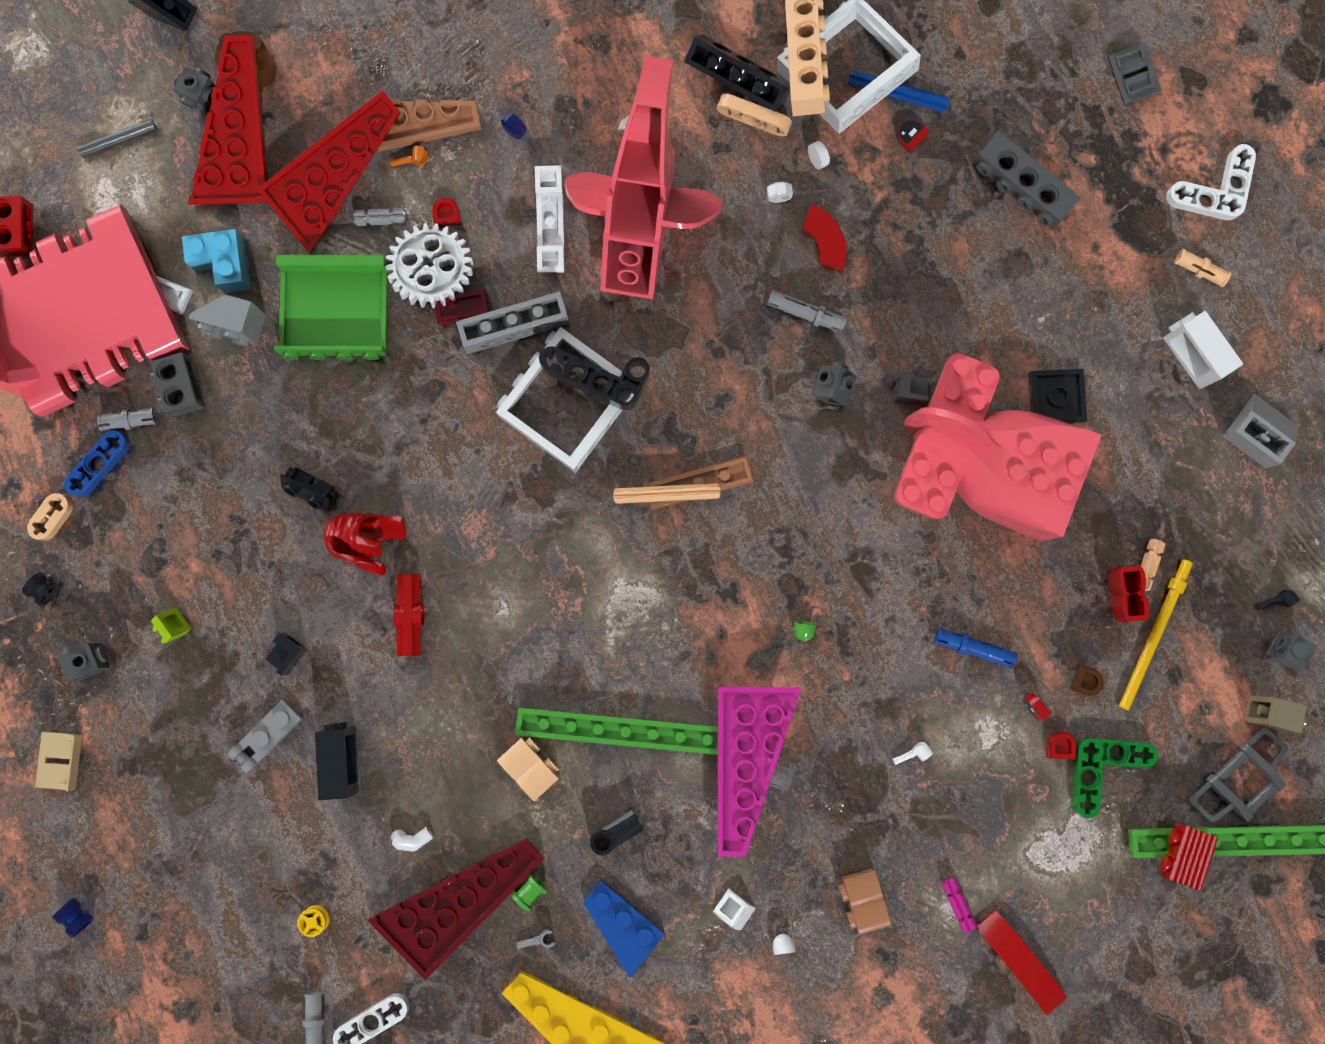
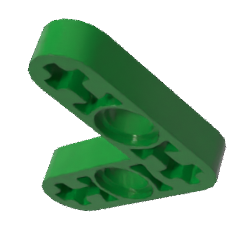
(1101, 757)

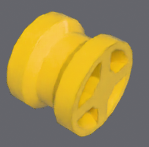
(309, 925)

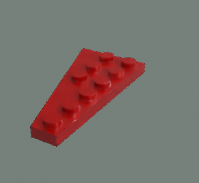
(233, 137)

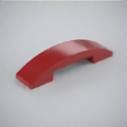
(1021, 962)

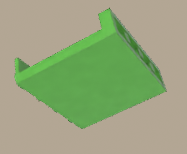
(333, 306)

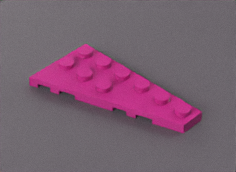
(749, 745)

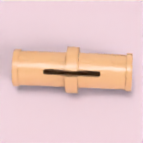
(1203, 268)

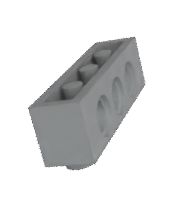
(512, 322)

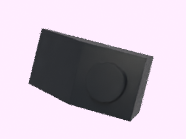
(172, 12)

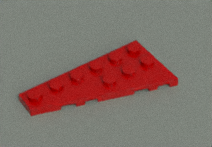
(321, 178)

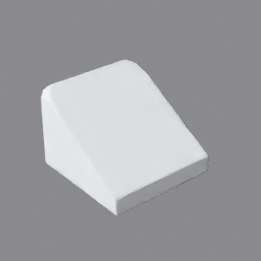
(734, 910)

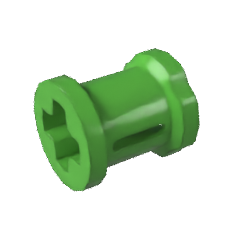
(529, 892)

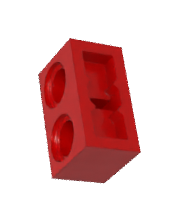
(17, 224)

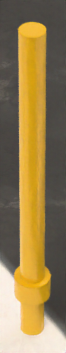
(1176, 587)

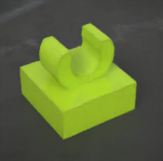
(170, 625)

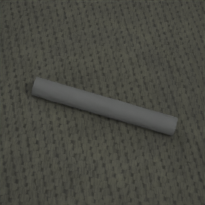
(116, 138)

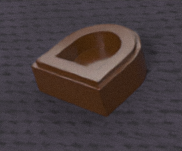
(1087, 681)

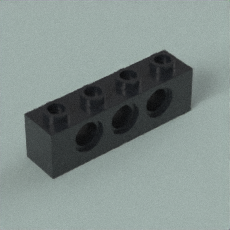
(738, 72)

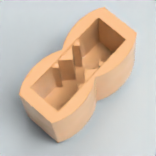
(529, 768)

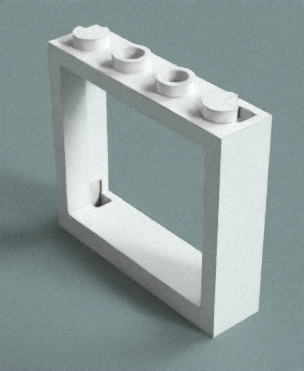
(906, 66)
(524, 380)

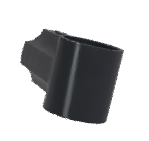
(618, 831)

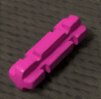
(959, 904)

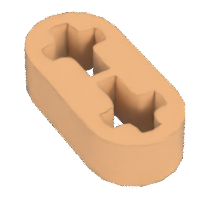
(50, 517)

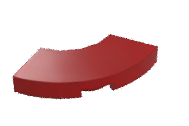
(828, 238)

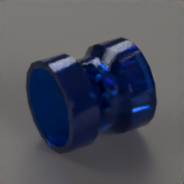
(73, 918)

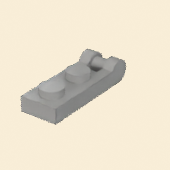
(266, 735)

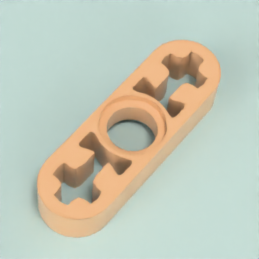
(754, 115)

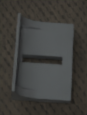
(1140, 85)

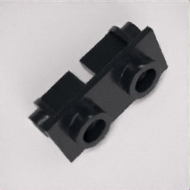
(297, 483)

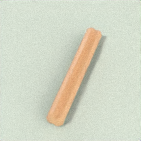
(667, 493)

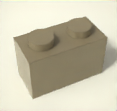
(1276, 714)

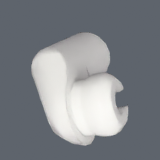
(411, 843)

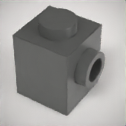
(83, 662)

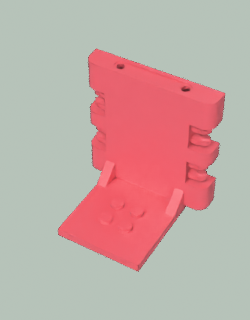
(81, 313)

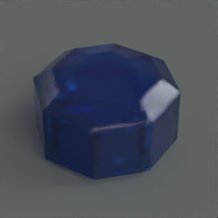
(513, 126)

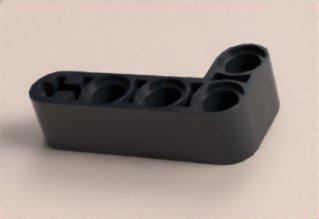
(593, 373)

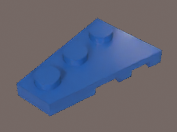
(623, 926)

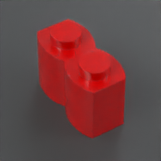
(1128, 590)

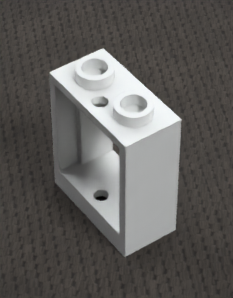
(1202, 349)

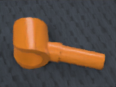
(418, 157)

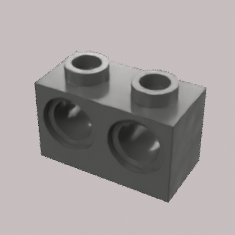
(182, 382)

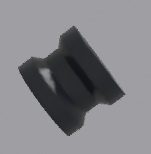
(40, 589)

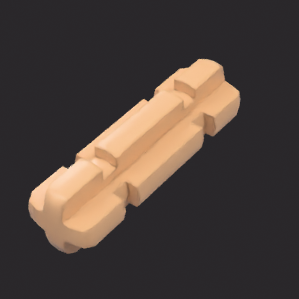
(1151, 560)

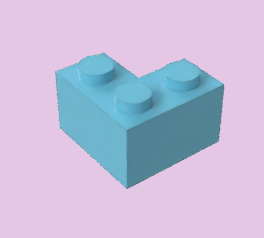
(224, 254)

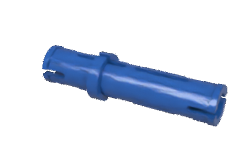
(964, 644)

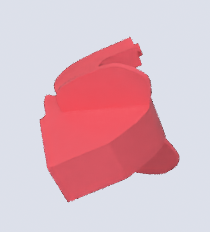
(641, 194)

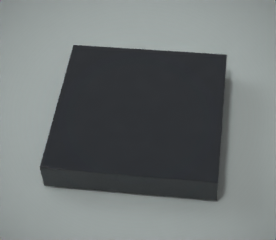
(1058, 394)

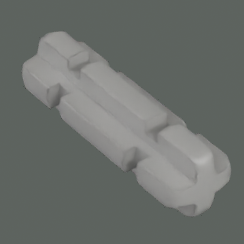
(379, 216)

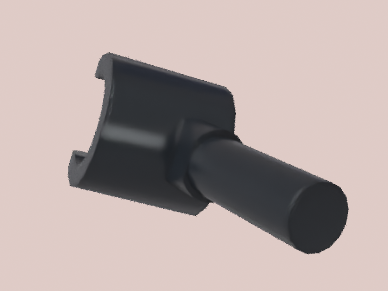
(1287, 597)

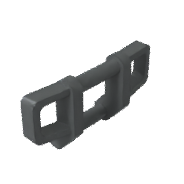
(1244, 753)

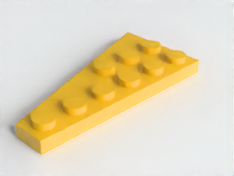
(566, 1019)

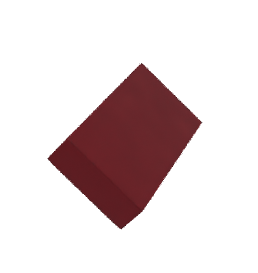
(465, 306)

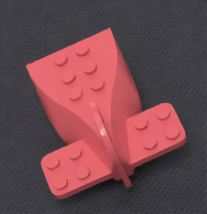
(1002, 463)

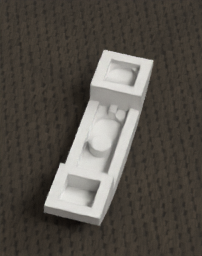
(549, 219)

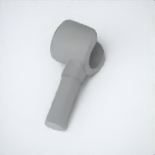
(537, 940)

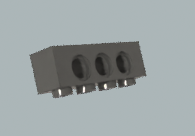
(1024, 166)

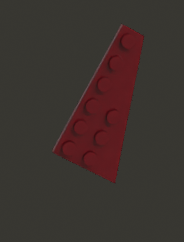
(441, 918)

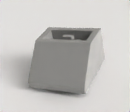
(230, 318)
(1263, 433)

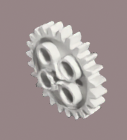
(415, 248)

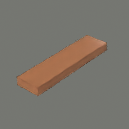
(726, 474)

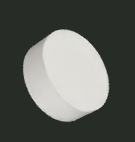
(818, 155)

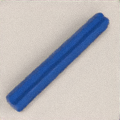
(903, 92)

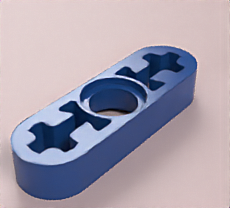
(85, 464)

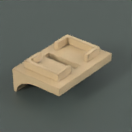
(56, 774)

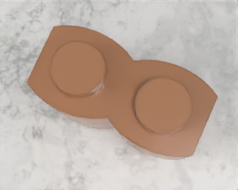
(865, 901)

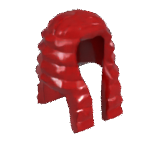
(359, 536)

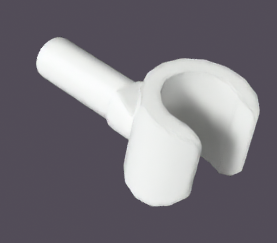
(921, 749)

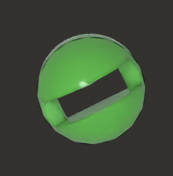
(804, 630)

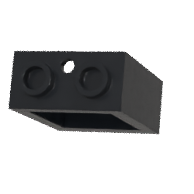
(336, 761)

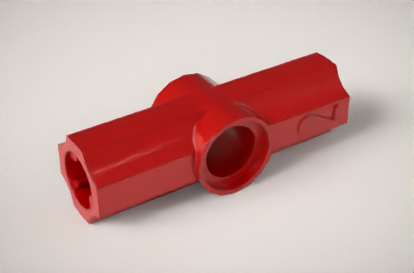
(409, 615)

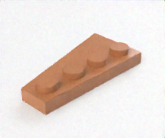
(430, 121)

